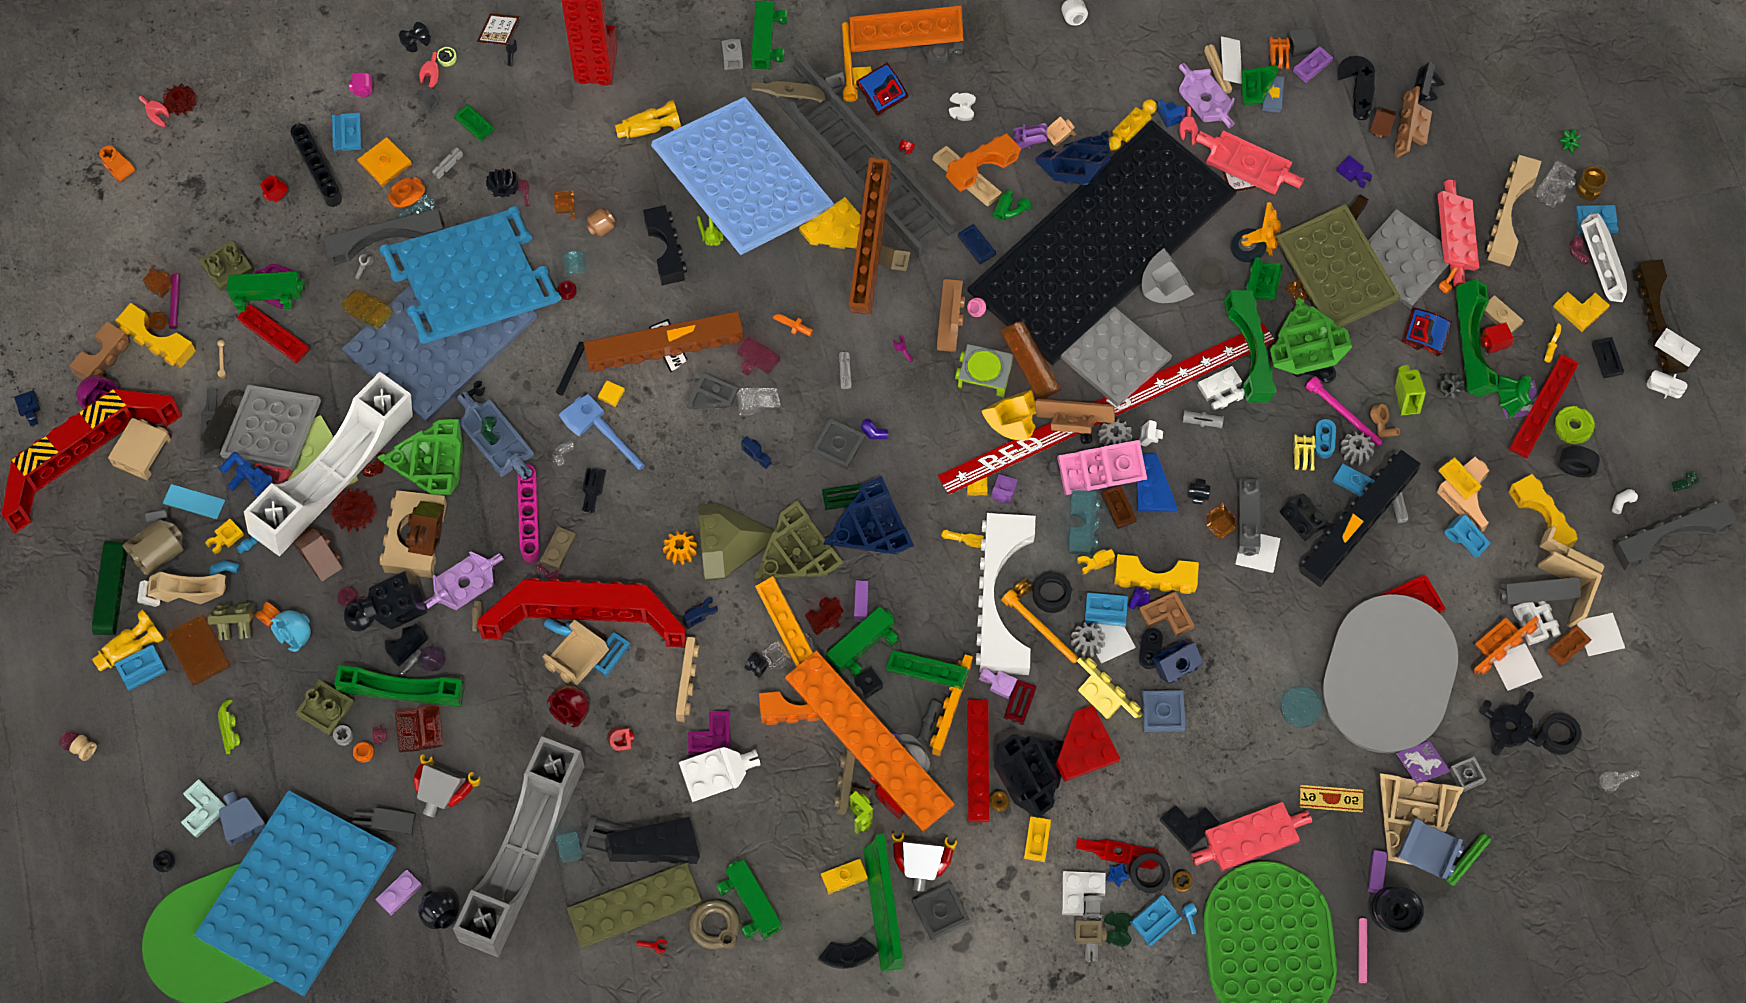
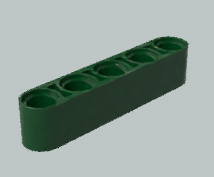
(109, 588)

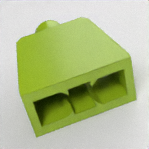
(1407, 384)

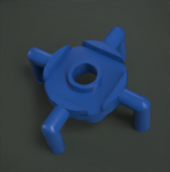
(258, 479)

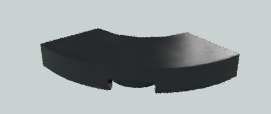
(847, 956)

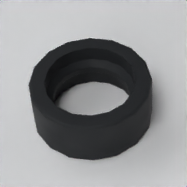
(1579, 461)
(1054, 578)
(1568, 721)
(1134, 872)

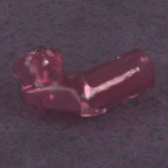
(1576, 250)

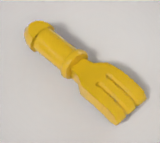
(1552, 345)
(970, 539)

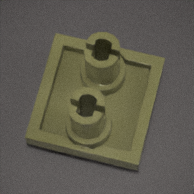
(224, 262)
(225, 614)
(324, 707)

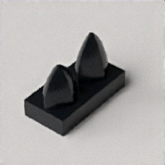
(1426, 78)
(401, 649)

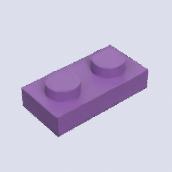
(1312, 64)

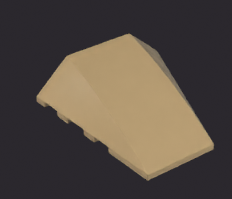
(1407, 801)

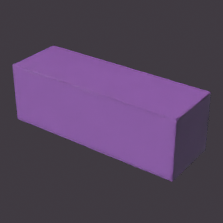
(861, 600)
(1377, 871)

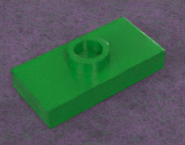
(474, 123)

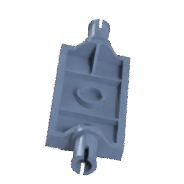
(509, 451)

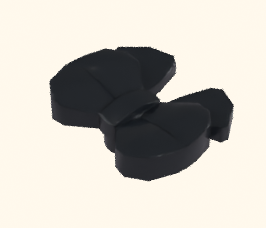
(408, 38)

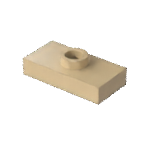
(1500, 313)

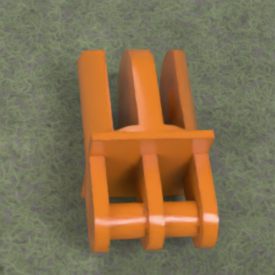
(1279, 48)

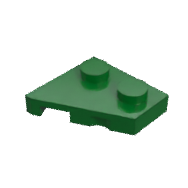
(1257, 83)

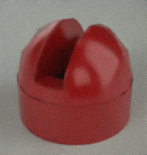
(906, 145)

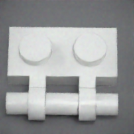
(1219, 384)
(1527, 611)

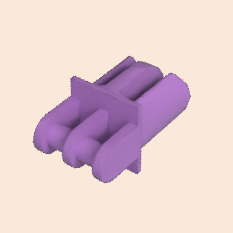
(1030, 135)

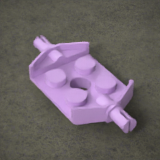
(1199, 84)
(473, 568)

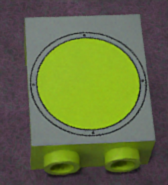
(985, 368)

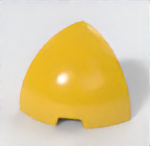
(1013, 416)

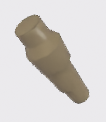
(476, 614)

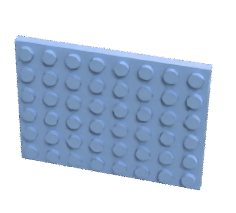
(742, 175)

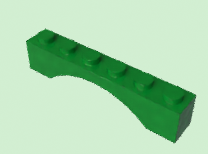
(1472, 302)
(1243, 312)
(367, 683)

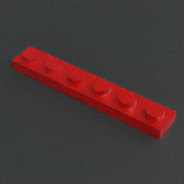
(1544, 406)
(978, 760)

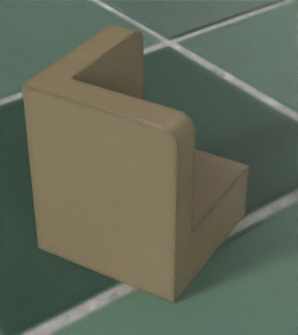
(894, 257)

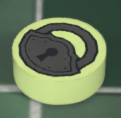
(446, 56)

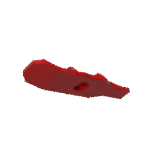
(1105, 851)

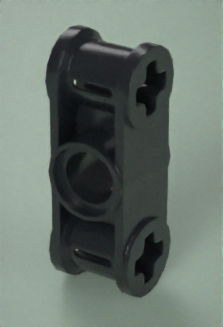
(1364, 92)

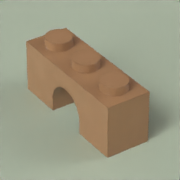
(112, 342)

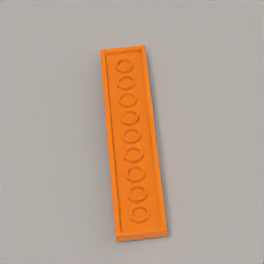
(869, 741)

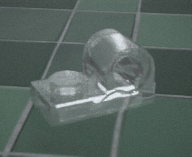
(752, 399)

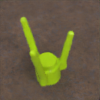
(712, 235)

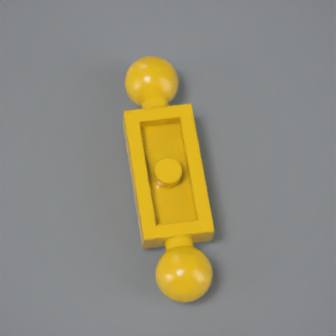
(1132, 124)

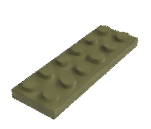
(634, 905)

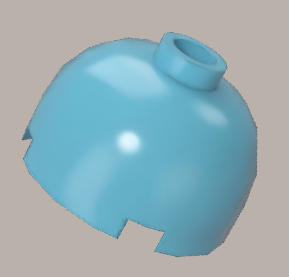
(292, 628)

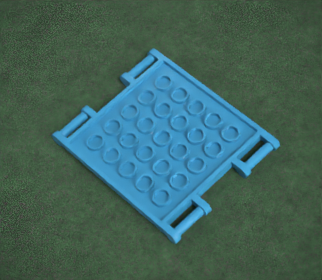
(469, 275)

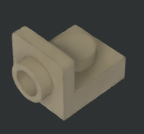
(1090, 932)

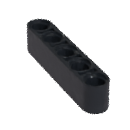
(317, 172)

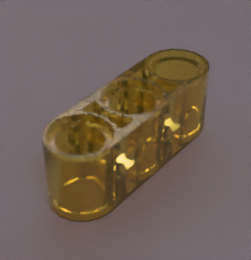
(366, 309)

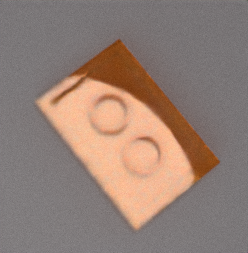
(197, 650)

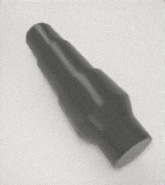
(411, 662)

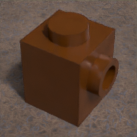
(1383, 122)

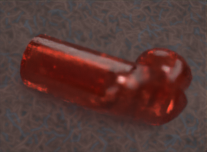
(374, 468)

